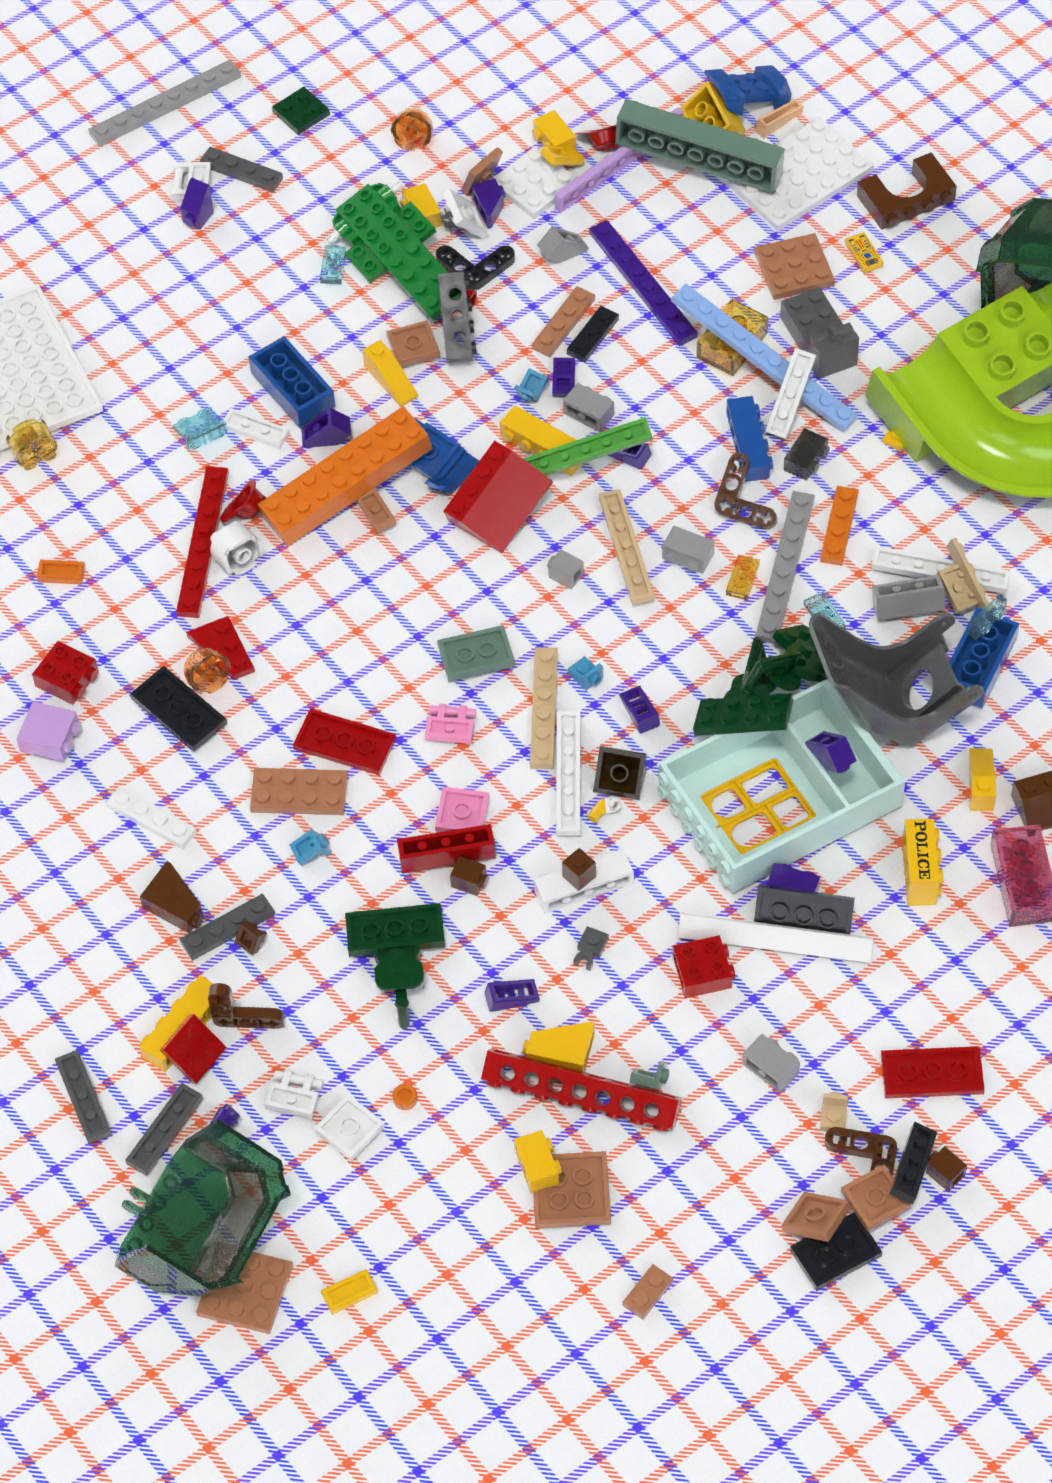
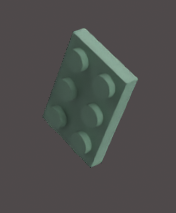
(476, 653)

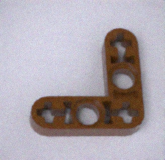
(733, 496)
(227, 1015)
(872, 1151)

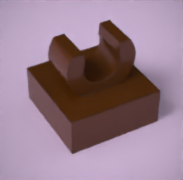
(250, 937)

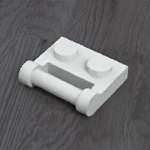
(197, 170)

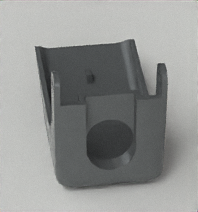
(879, 678)

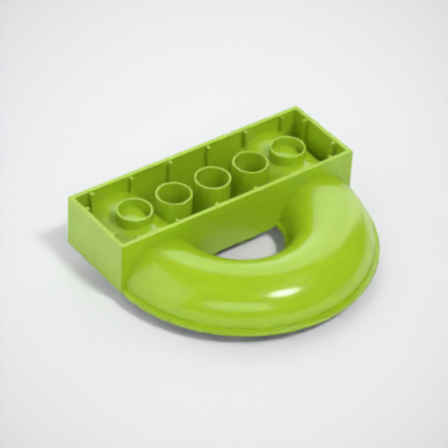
(962, 392)

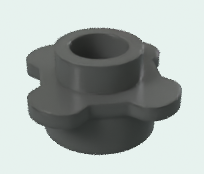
(447, 220)

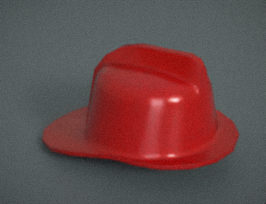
(602, 139)
(244, 504)

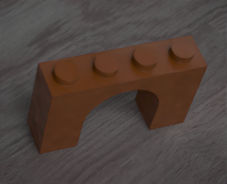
(892, 209)

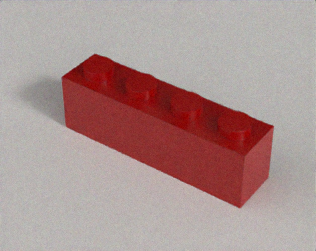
(445, 847)

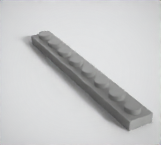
(164, 103)
(785, 566)

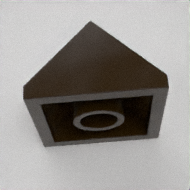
(620, 772)

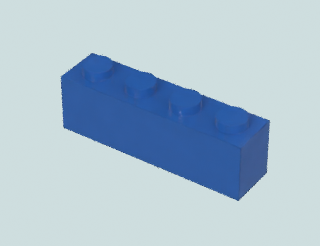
(748, 436)

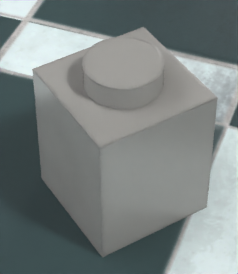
(565, 569)

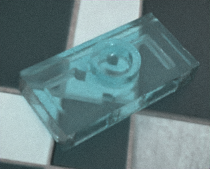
(822, 604)

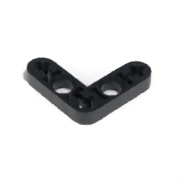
(477, 271)

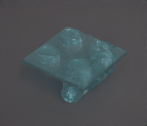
(196, 426)

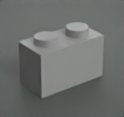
(588, 407)
(688, 549)
(771, 1062)

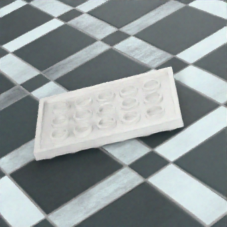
(814, 169)

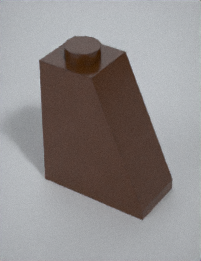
(172, 899)

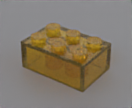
(717, 352)

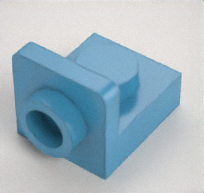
(586, 673)
(310, 846)

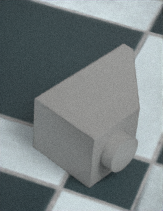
(561, 245)

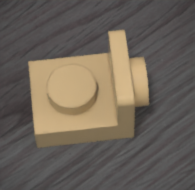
(833, 1111)

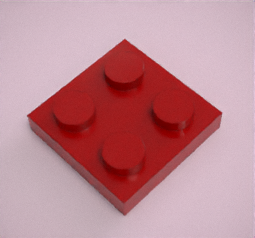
(193, 1048)

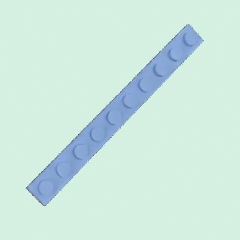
(760, 354)

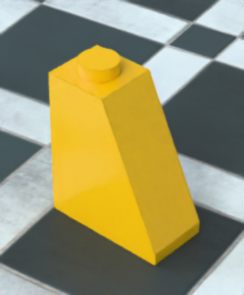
(562, 1045)

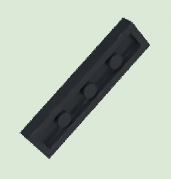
(913, 1163)

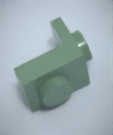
(649, 1079)

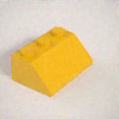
(709, 108)

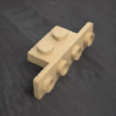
(960, 581)

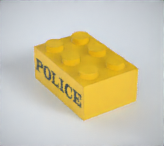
(921, 862)

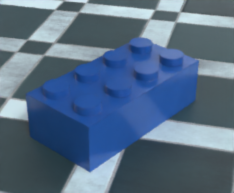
(291, 381)
(983, 659)

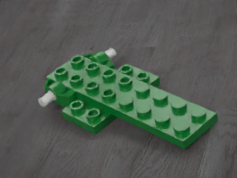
(391, 240)

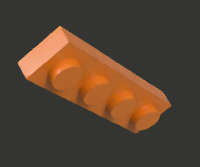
(839, 525)

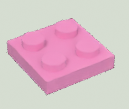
(461, 809)

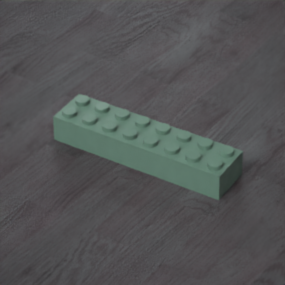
(699, 146)

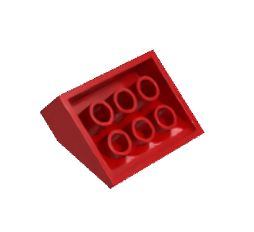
(497, 497)

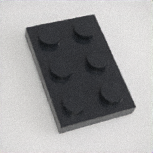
(844, 1253)

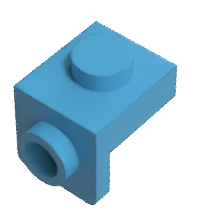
(532, 385)

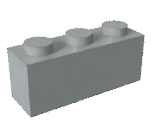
(908, 597)

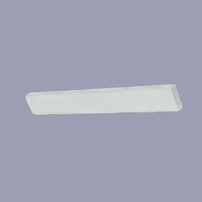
(776, 937)

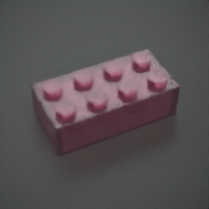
(1023, 874)

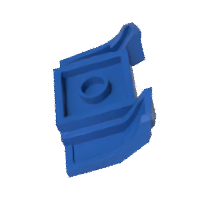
(761, 86)
(446, 463)

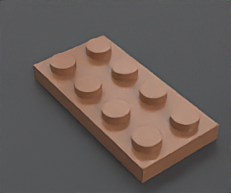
(299, 791)

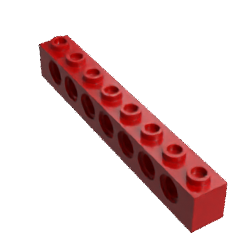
(667, 1104)

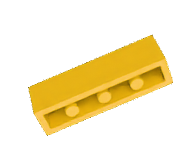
(533, 434)
(192, 1002)

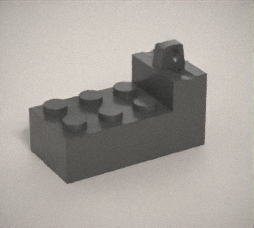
(820, 332)

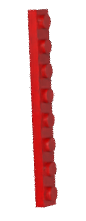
(199, 552)

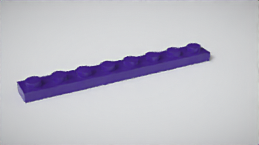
(643, 283)

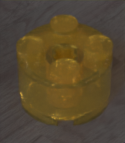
(32, 443)

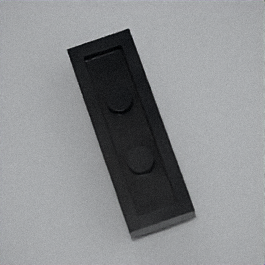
(592, 334)

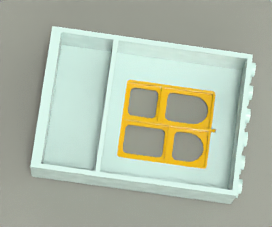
(832, 799)

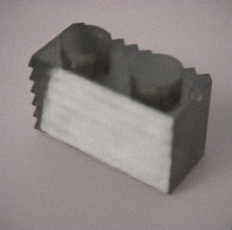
(805, 454)

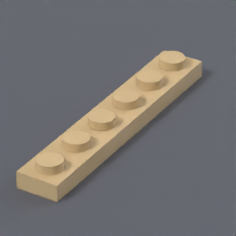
(626, 547)
(544, 708)

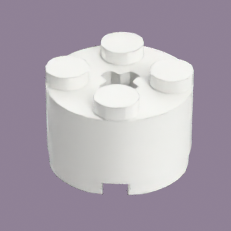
(236, 548)

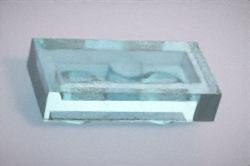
(333, 264)
(983, 621)

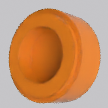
(405, 1097)

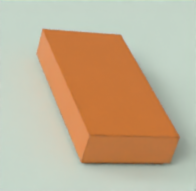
(61, 571)

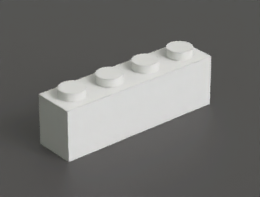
(612, 873)

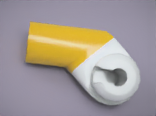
(604, 806)

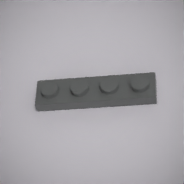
(242, 169)
(226, 927)
(83, 1097)
(164, 1129)

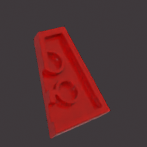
(223, 637)

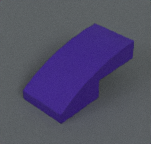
(563, 376)

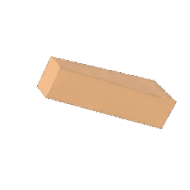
(776, 119)

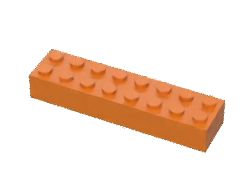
(345, 476)

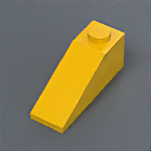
(388, 373)
(982, 779)

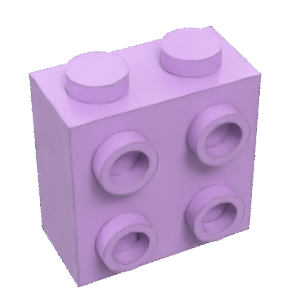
(48, 731)

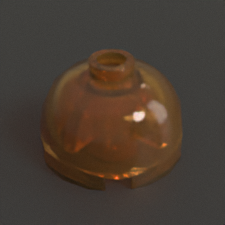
(412, 129)
(206, 670)

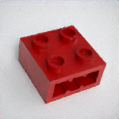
(65, 672)
(703, 966)

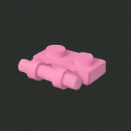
(450, 729)

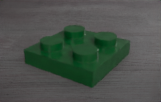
(301, 110)

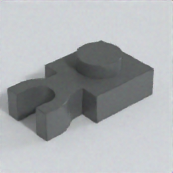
(591, 944)

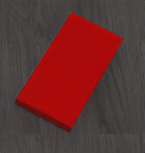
(344, 741)
(932, 1072)

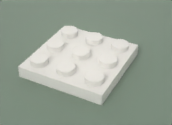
(533, 182)

